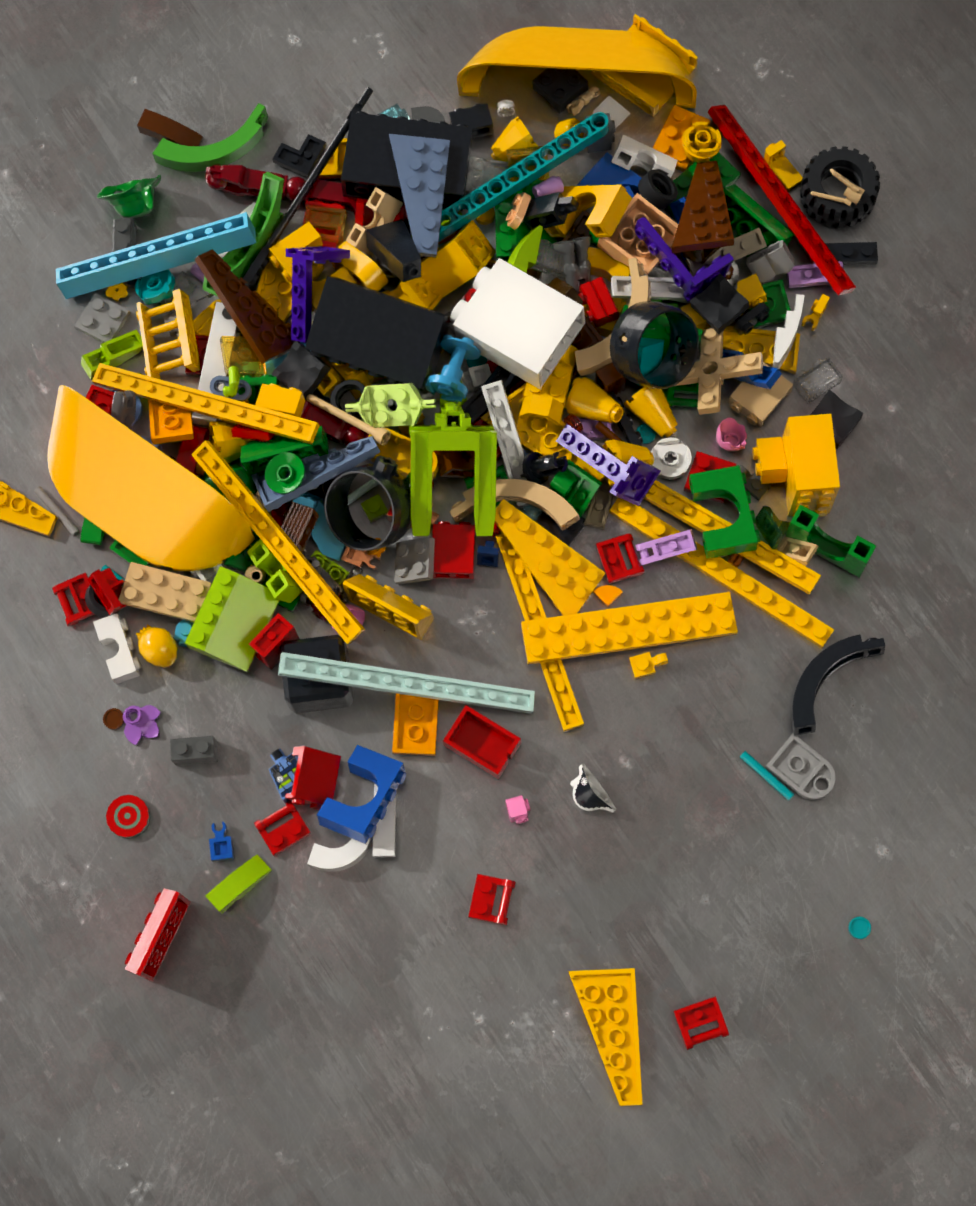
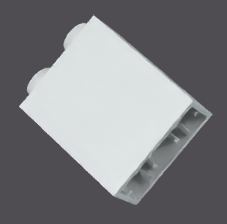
(518, 322)

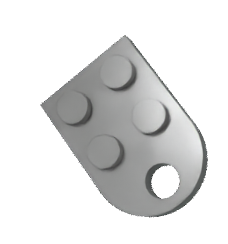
(801, 768)

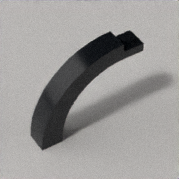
(820, 669)

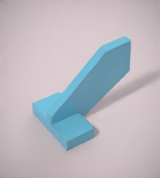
(322, 535)

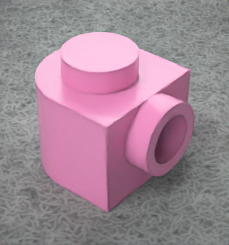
(517, 809)

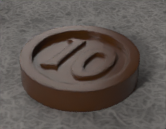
(113, 719)

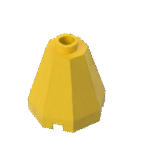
(513, 137)
(225, 444)
(625, 451)

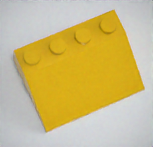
(388, 606)

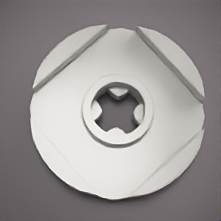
(677, 449)

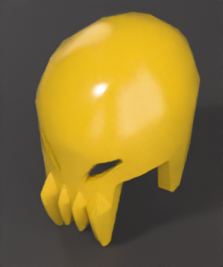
(157, 646)

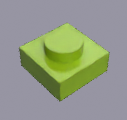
(374, 508)

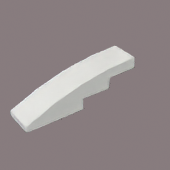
(786, 336)
(386, 831)

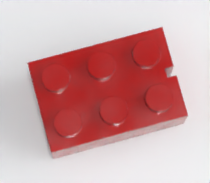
(482, 742)

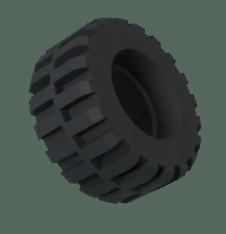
(850, 165)

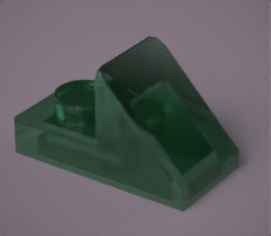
(771, 527)

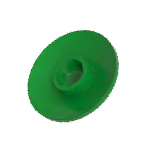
(278, 468)

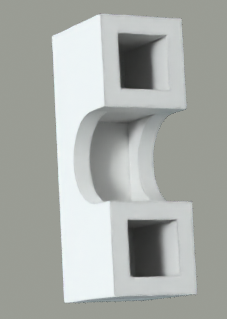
(631, 153)
(123, 665)

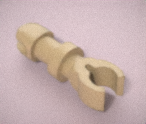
(576, 106)

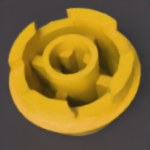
(701, 142)

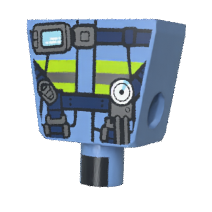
(283, 772)

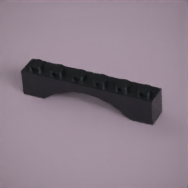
(476, 404)

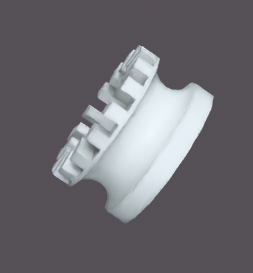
(506, 107)

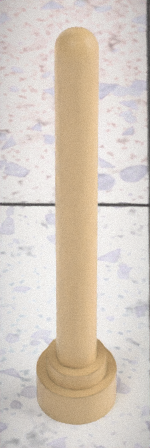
(379, 435)

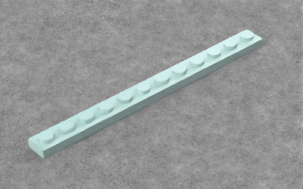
(406, 683)

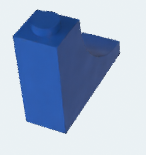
(608, 173)

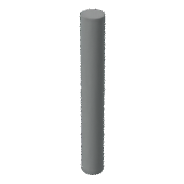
(56, 511)

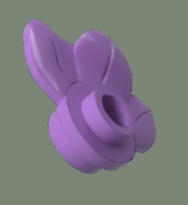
(143, 725)

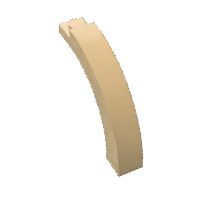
(598, 355)
(524, 492)

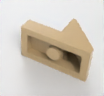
(797, 549)

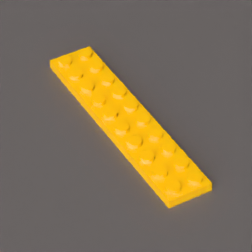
(628, 627)

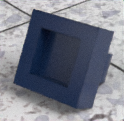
(488, 555)

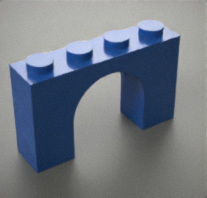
(361, 821)

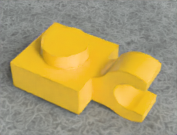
(818, 309)
(644, 665)

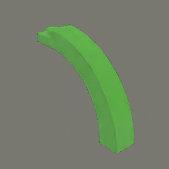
(220, 153)

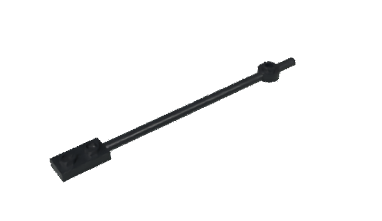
(262, 259)

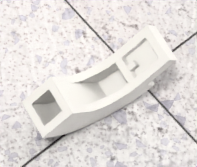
(339, 858)

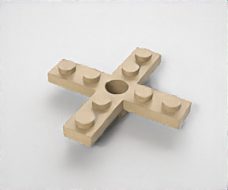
(711, 361)

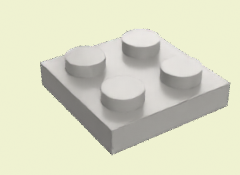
(102, 319)
(414, 560)

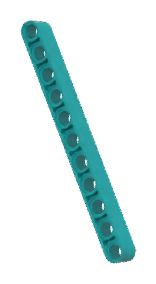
(525, 177)

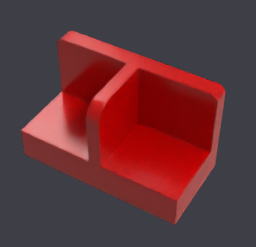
(107, 589)

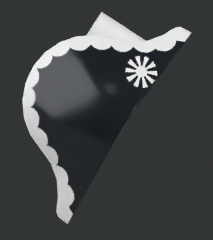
(589, 793)

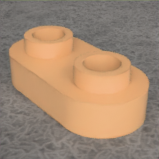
(518, 212)

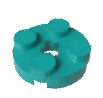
(152, 294)

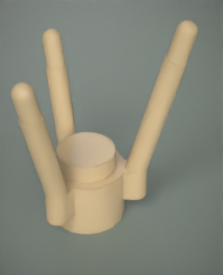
(853, 192)

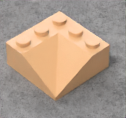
(624, 241)

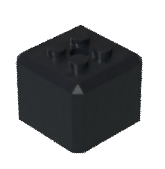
(311, 695)

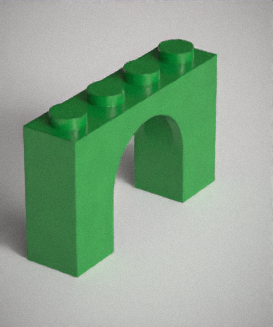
(726, 484)
(848, 556)

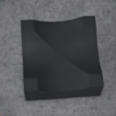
(560, 86)
(719, 304)
(301, 370)
(843, 416)

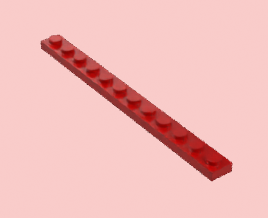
(781, 200)

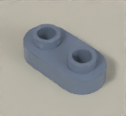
(216, 381)

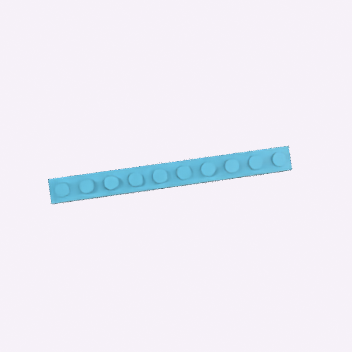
(155, 255)

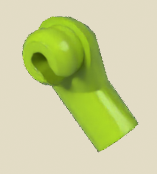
(234, 380)

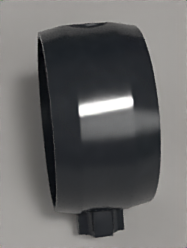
(632, 326)
(338, 512)

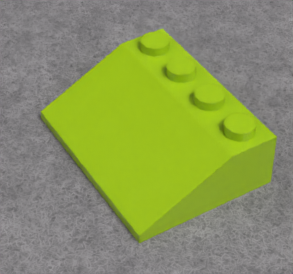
(231, 619)

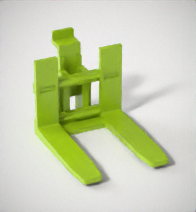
(453, 437)

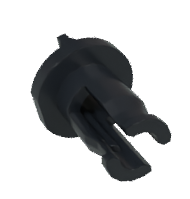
(539, 467)

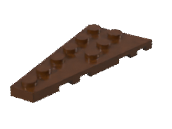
(705, 213)
(251, 313)

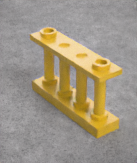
(186, 337)

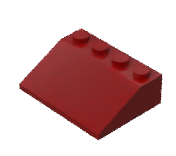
(157, 934)

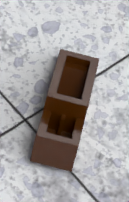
(164, 127)

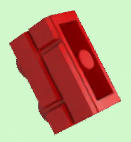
(598, 302)

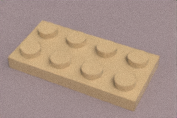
(163, 592)

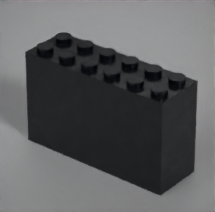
(371, 160)
(377, 333)

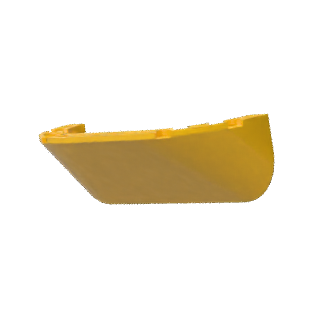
(581, 51)
(139, 491)

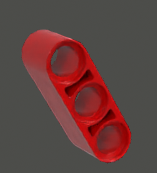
(189, 446)

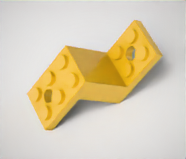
(455, 265)

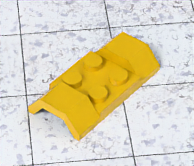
(551, 398)

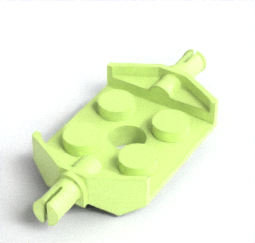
(375, 410)

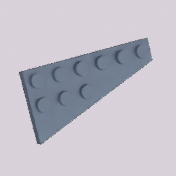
(422, 179)
(319, 470)

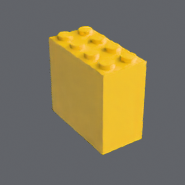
(810, 464)

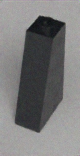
(395, 249)

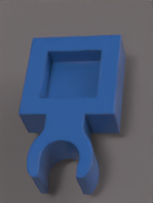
(221, 846)

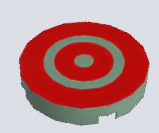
(128, 816)

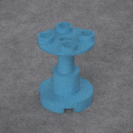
(449, 380)

